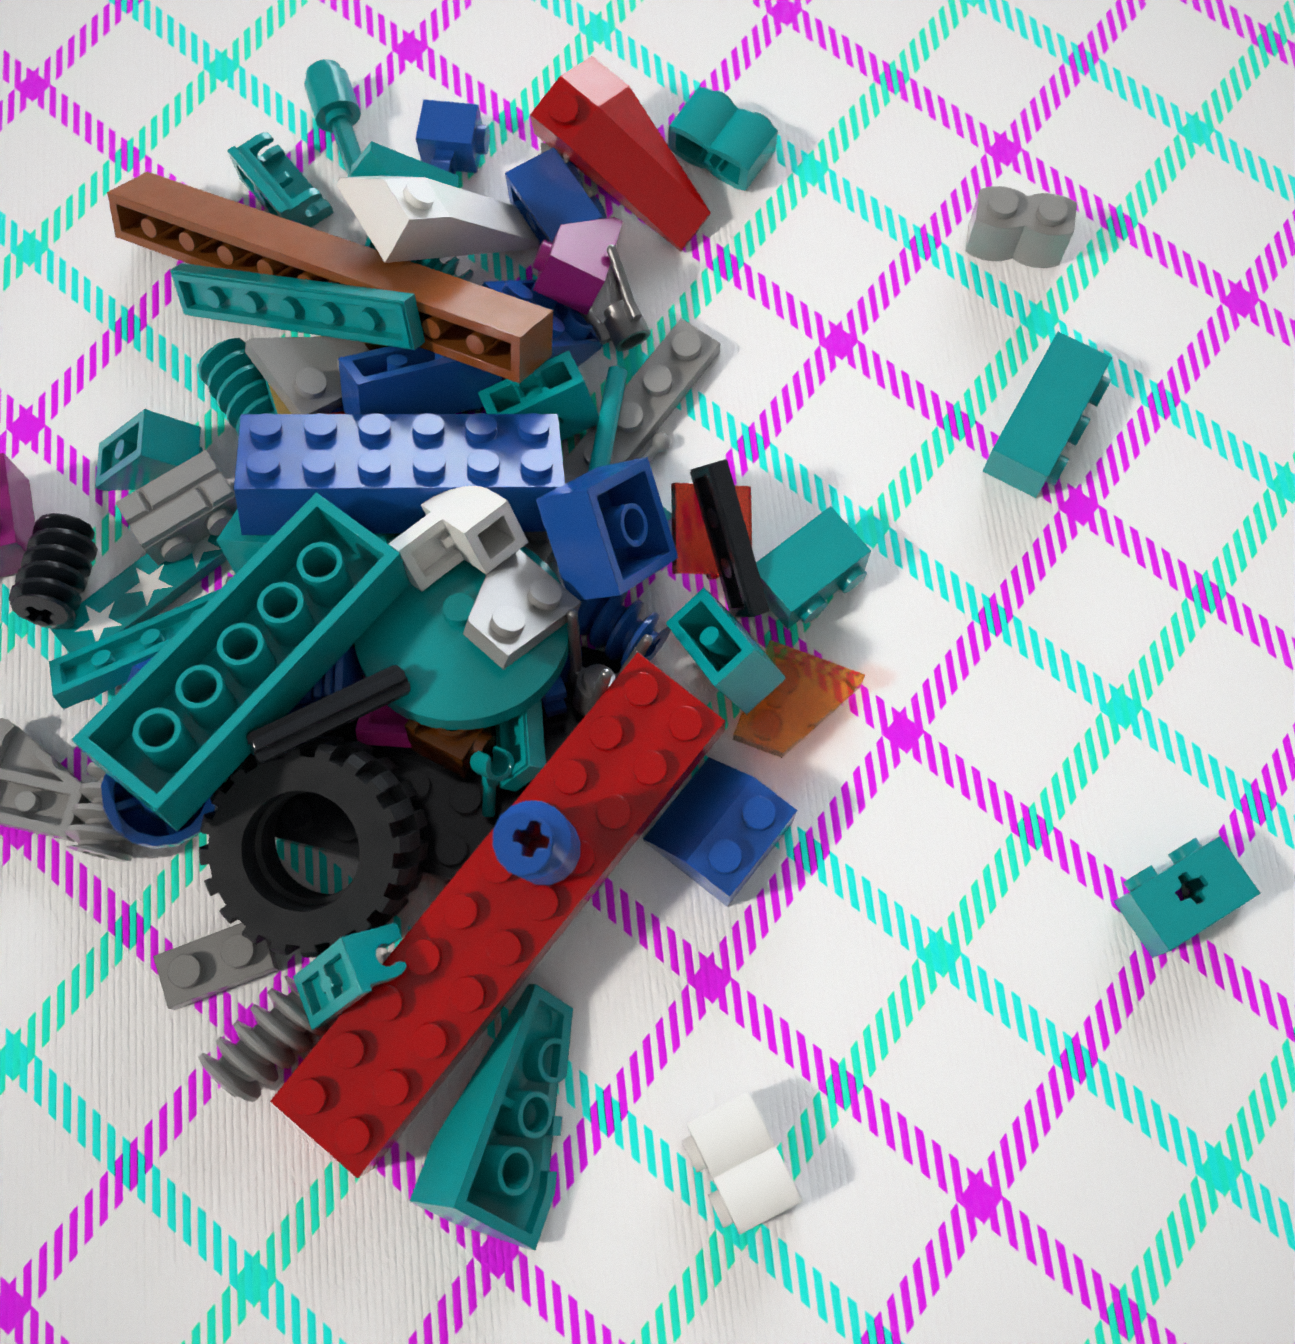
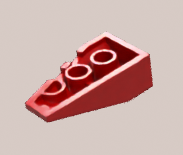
(613, 141)

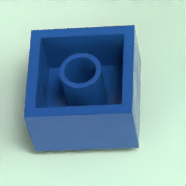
(608, 529)

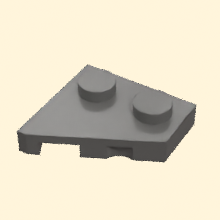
(517, 609)
(34, 786)

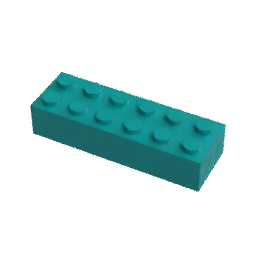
(244, 660)

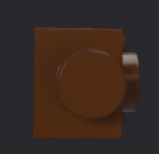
(448, 747)

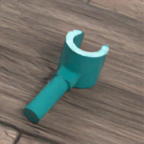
(492, 773)

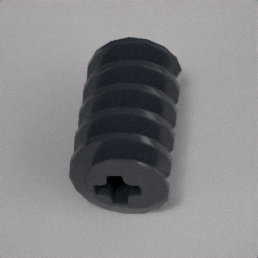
(54, 571)

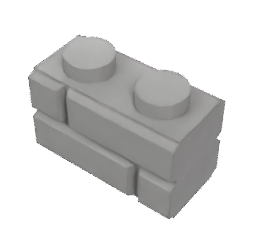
(179, 508)

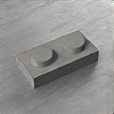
(212, 966)

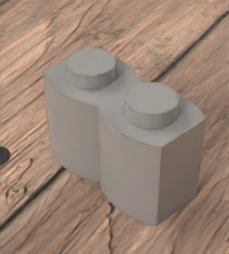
(1020, 227)

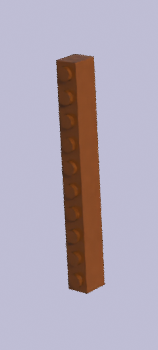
(212, 231)

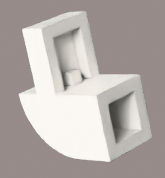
(459, 526)

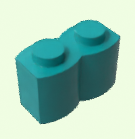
(722, 138)

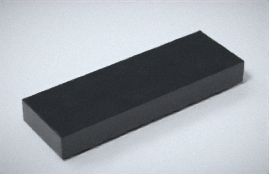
(729, 539)

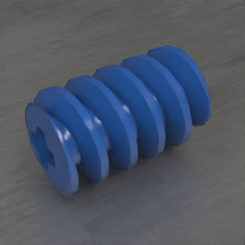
(619, 626)
(530, 822)

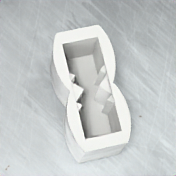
(742, 1163)

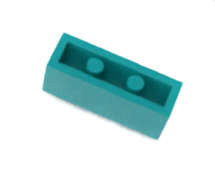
(1049, 416)

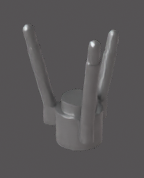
(623, 320)
(594, 680)

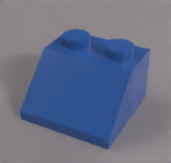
(721, 828)

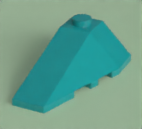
(496, 1144)

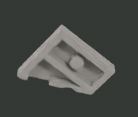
(303, 369)

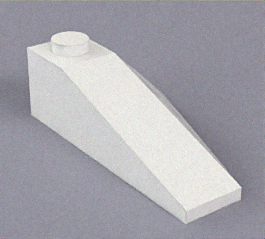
(432, 219)

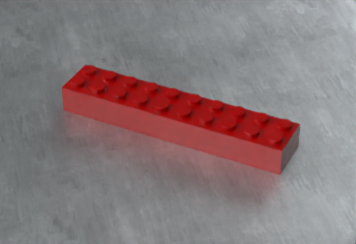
(494, 926)

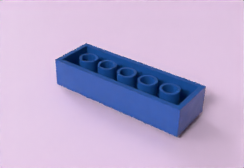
(391, 464)

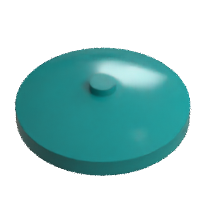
(448, 674)

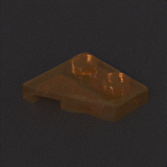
(797, 704)

